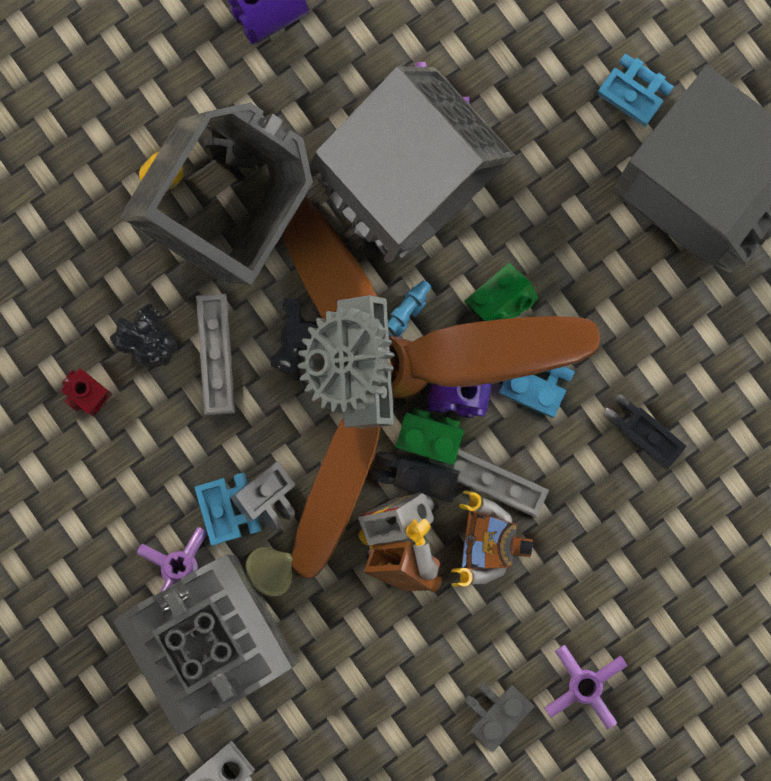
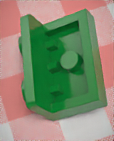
(502, 296)
(430, 436)

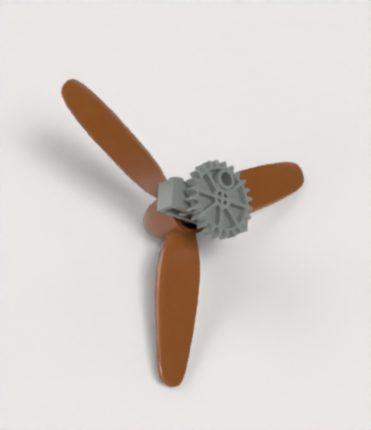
(371, 368)

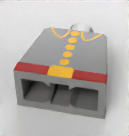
(405, 509)

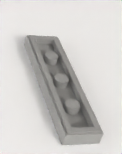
(215, 354)
(498, 483)

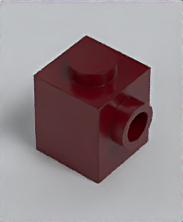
(84, 392)

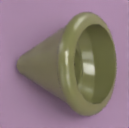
(269, 571)

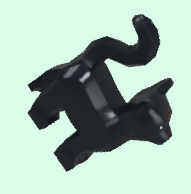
(292, 333)

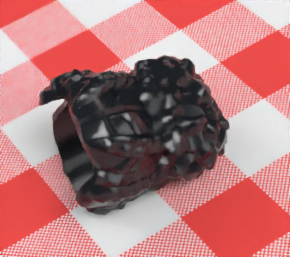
(145, 338)

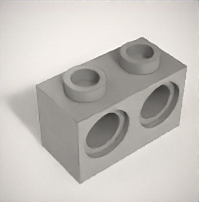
(214, 768)

